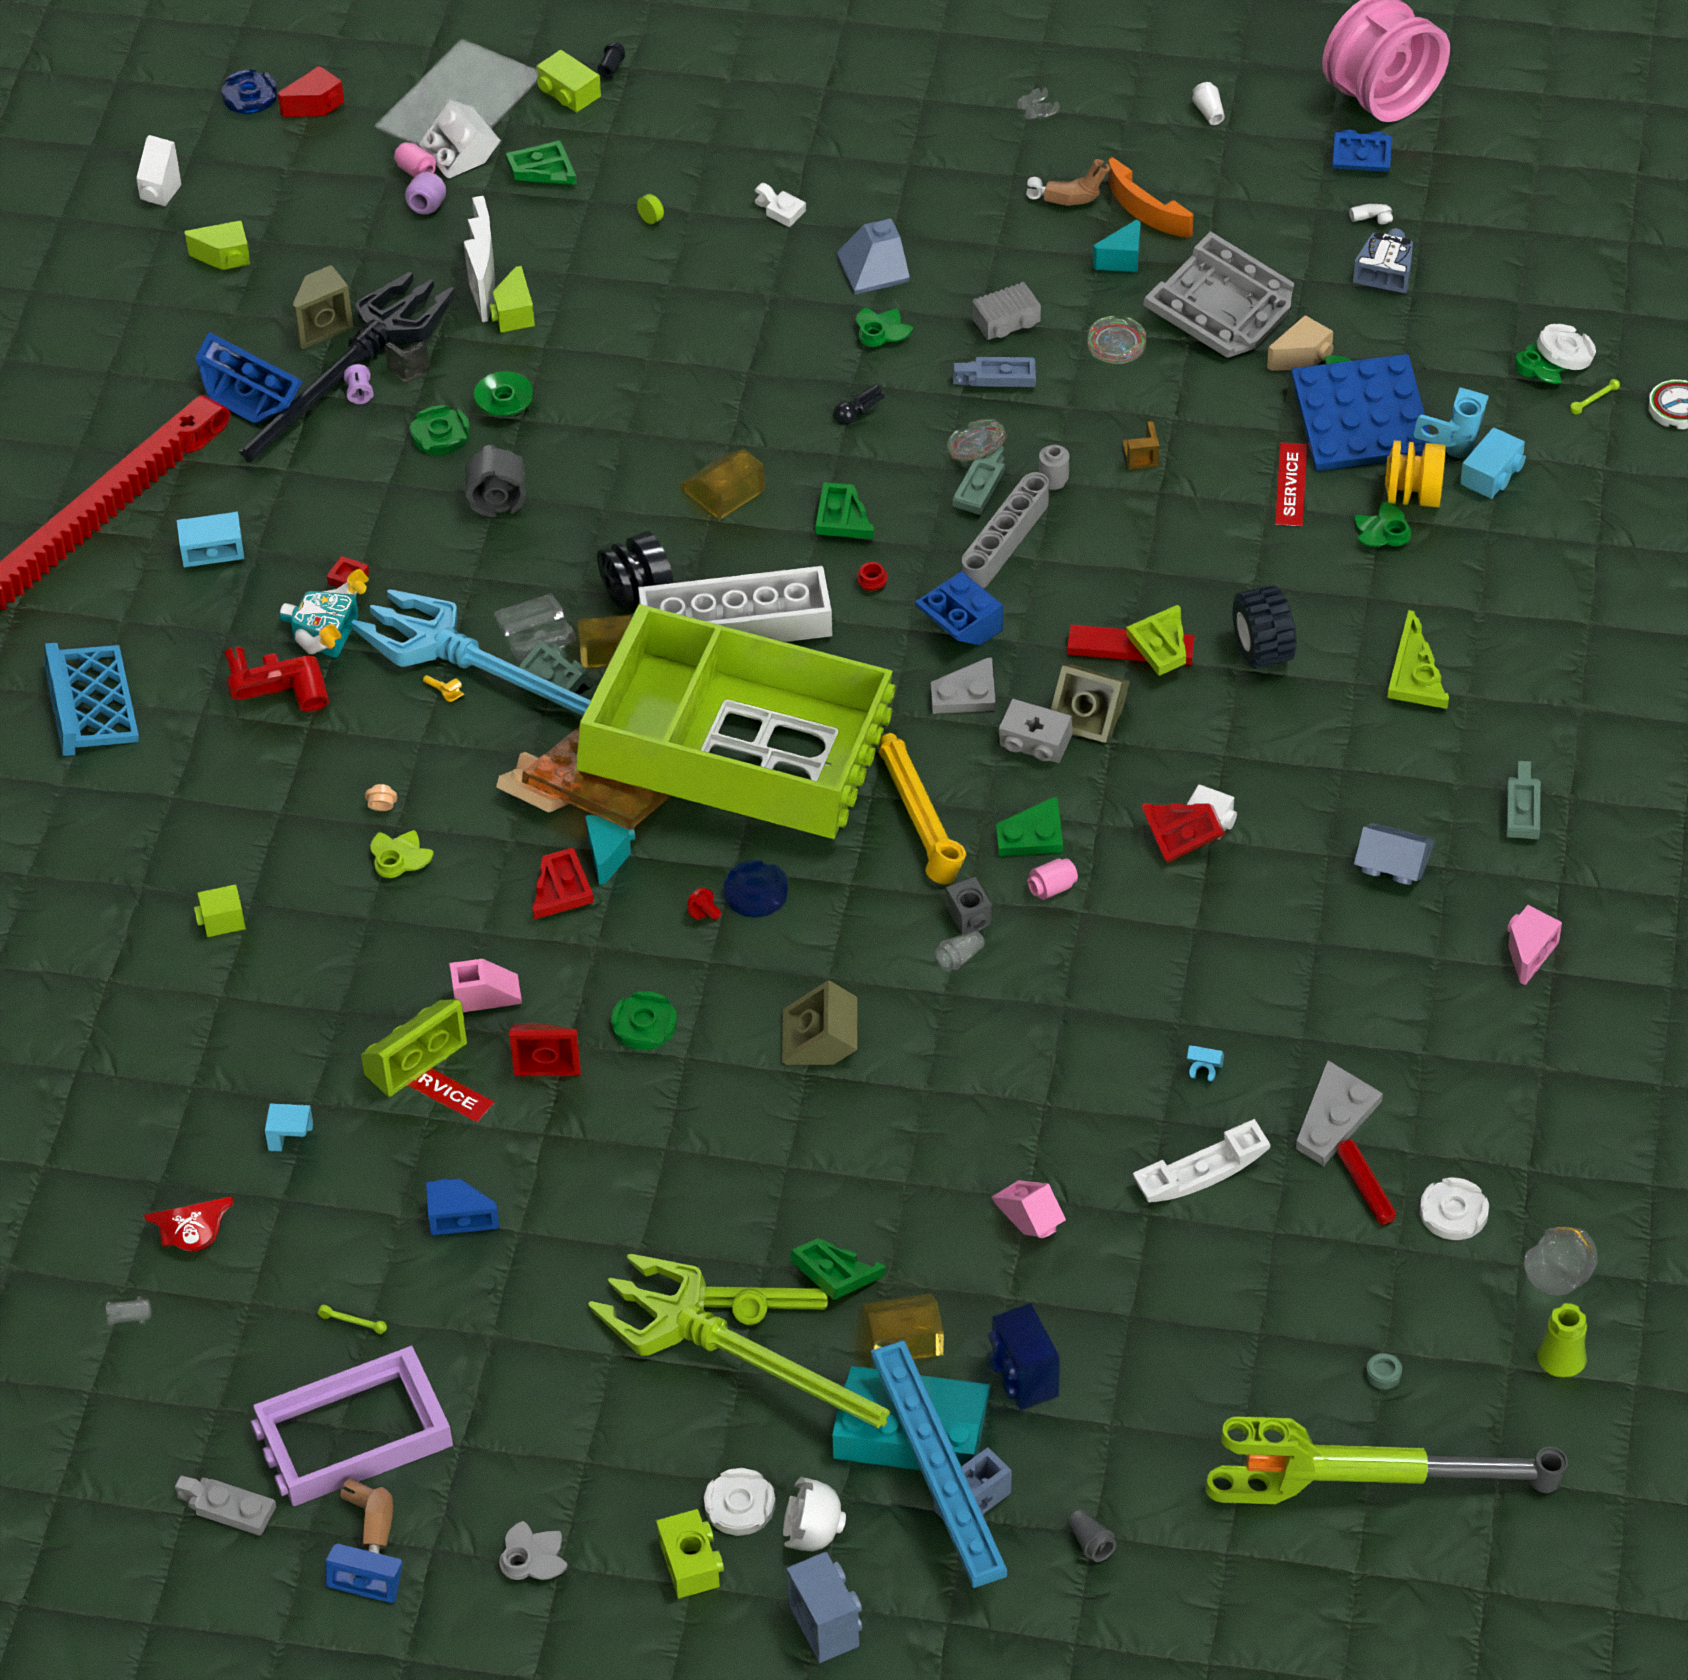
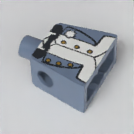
(1385, 261)

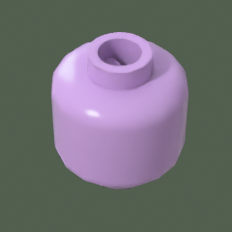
(425, 193)

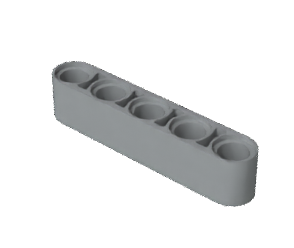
(1006, 529)

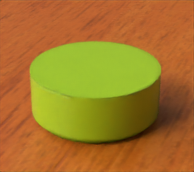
(650, 208)
(749, 1306)

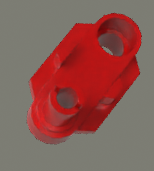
(298, 673)

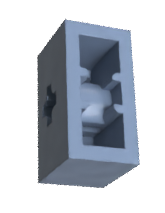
(988, 1480)

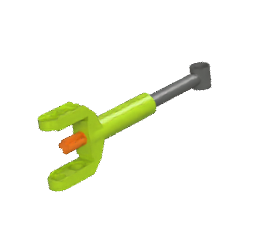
(1296, 1462)

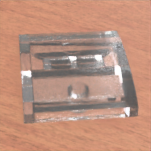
(534, 621)

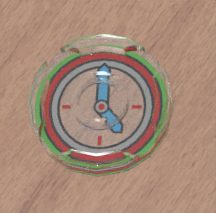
(1116, 340)
(977, 441)

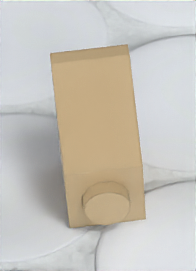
(1301, 346)

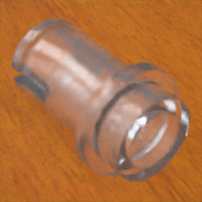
(129, 1311)

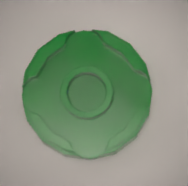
(440, 430)
(644, 1020)

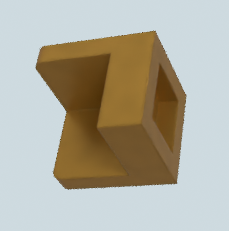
(1143, 451)

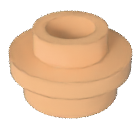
(381, 797)

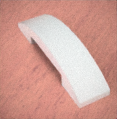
(1205, 1167)

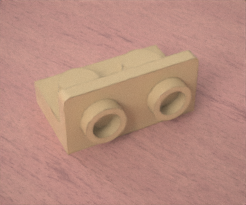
(512, 784)

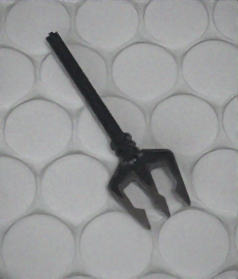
(378, 330)

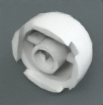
(813, 1516)

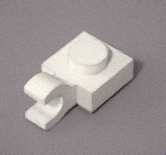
(780, 207)

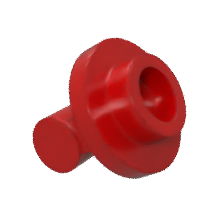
(701, 904)

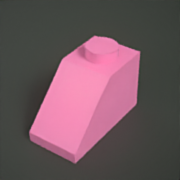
(1532, 940)
(1030, 1207)

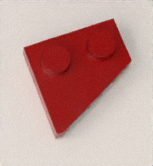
(1182, 827)
(561, 884)

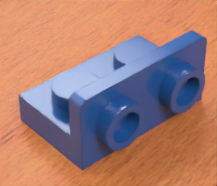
(1362, 151)

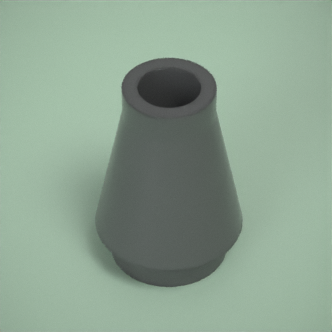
(1092, 1536)

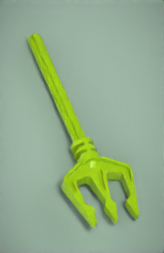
(684, 1318)

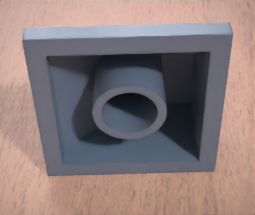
(874, 258)

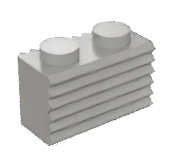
(1006, 311)

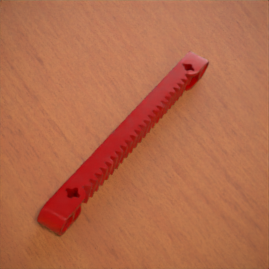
(185, 432)

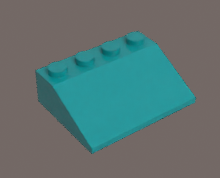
(957, 1403)

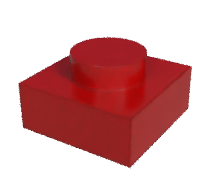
(342, 569)

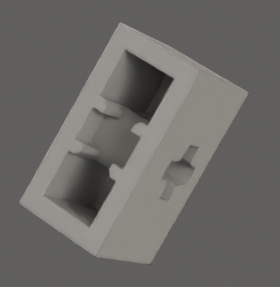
(1035, 731)

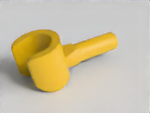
(449, 690)

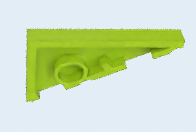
(1414, 672)

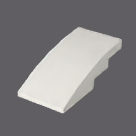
(480, 258)

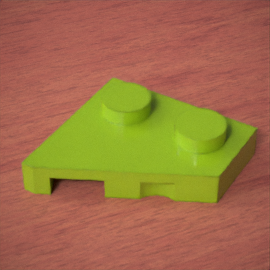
(1160, 640)

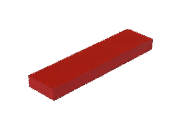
(1111, 643)

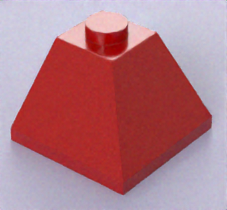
(544, 1050)

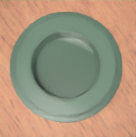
(1384, 1371)

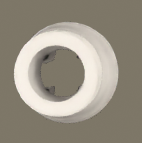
(1208, 101)

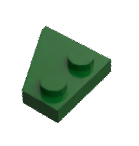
(542, 164)
(1031, 831)

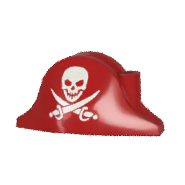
(191, 1226)

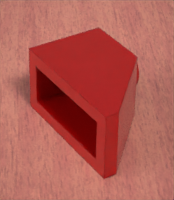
(311, 95)

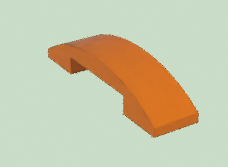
(1166, 218)

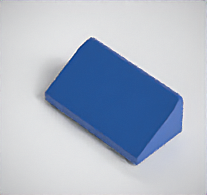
(363, 1573)

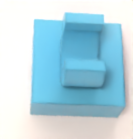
(1204, 1058)

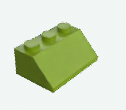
(415, 1046)

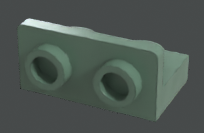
(551, 665)

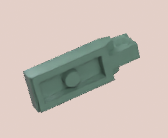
(980, 482)
(1523, 804)

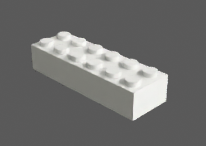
(767, 604)

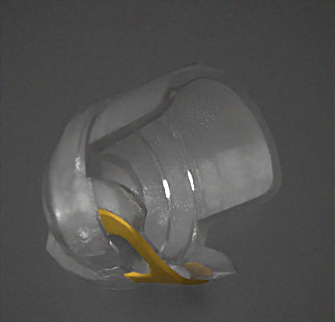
(1555, 1267)

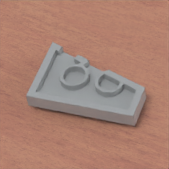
(1335, 1113)

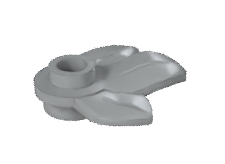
(534, 1550)

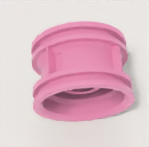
(1386, 58)

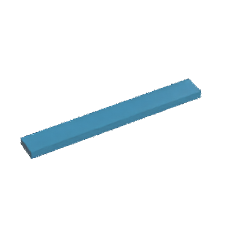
(939, 1464)

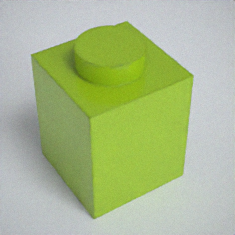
(220, 911)

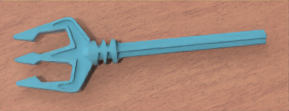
(441, 640)

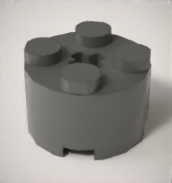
(495, 481)

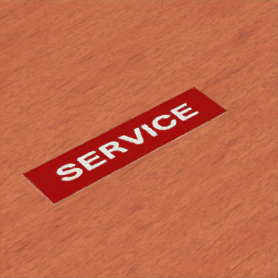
(1291, 484)
(452, 1094)

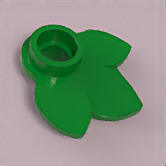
(881, 327)
(1532, 364)
(1383, 529)

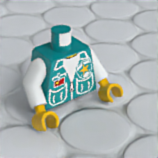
(326, 617)

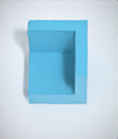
(286, 1121)

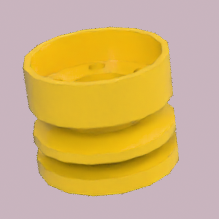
(1416, 473)

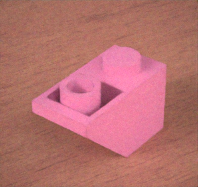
(484, 985)

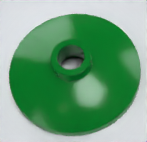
(503, 393)

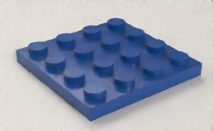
(1358, 410)

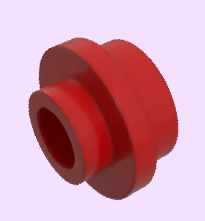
(872, 576)

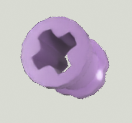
(363, 383)

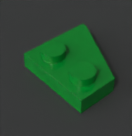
(842, 513)
(834, 1268)

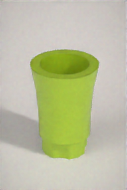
(1563, 1346)

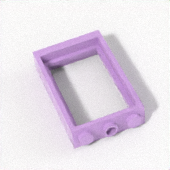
(400, 1364)

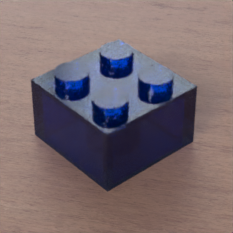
(1024, 1357)

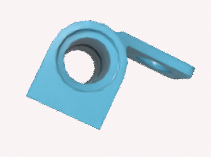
(1464, 427)

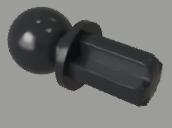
(846, 411)

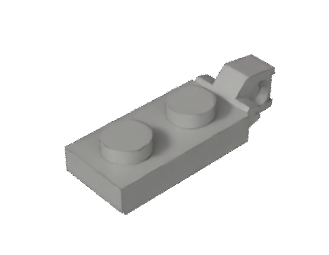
(226, 1503)

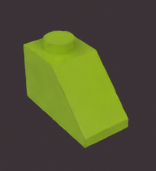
(219, 245)
(512, 303)

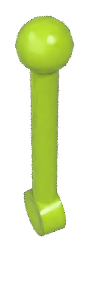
(1576, 407)
(326, 1312)

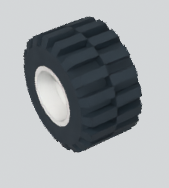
(1264, 626)

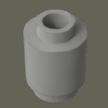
(1054, 465)

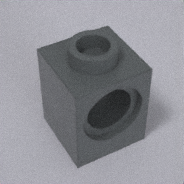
(968, 906)

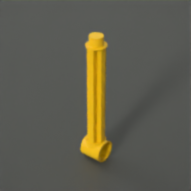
(943, 853)

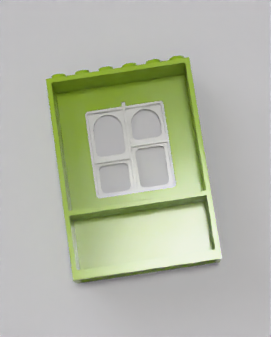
(679, 681)

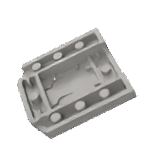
(1223, 297)

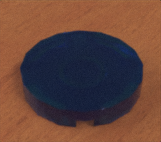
(249, 91)
(756, 888)

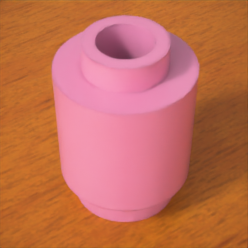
(414, 159)
(1052, 878)

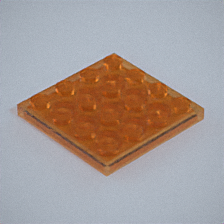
(607, 798)

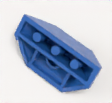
(244, 381)

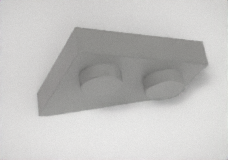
(965, 690)

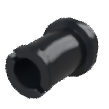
(613, 55)

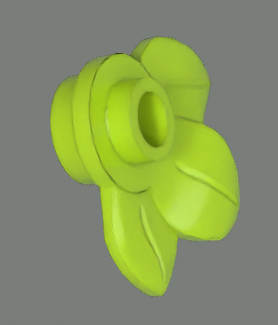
(399, 854)

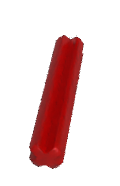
(1366, 1182)

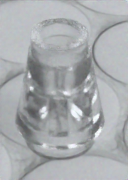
(958, 950)

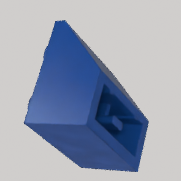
(963, 610)

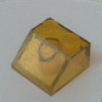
(726, 483)
(600, 637)
(907, 1319)

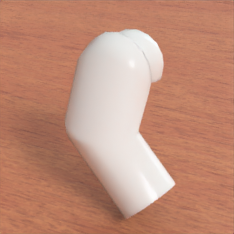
(1367, 211)

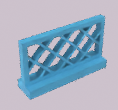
(64, 705)

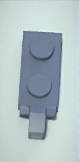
(996, 372)

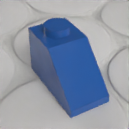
(459, 1208)

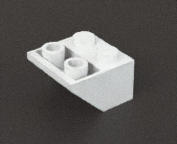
(459, 139)

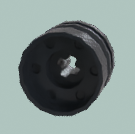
(632, 567)

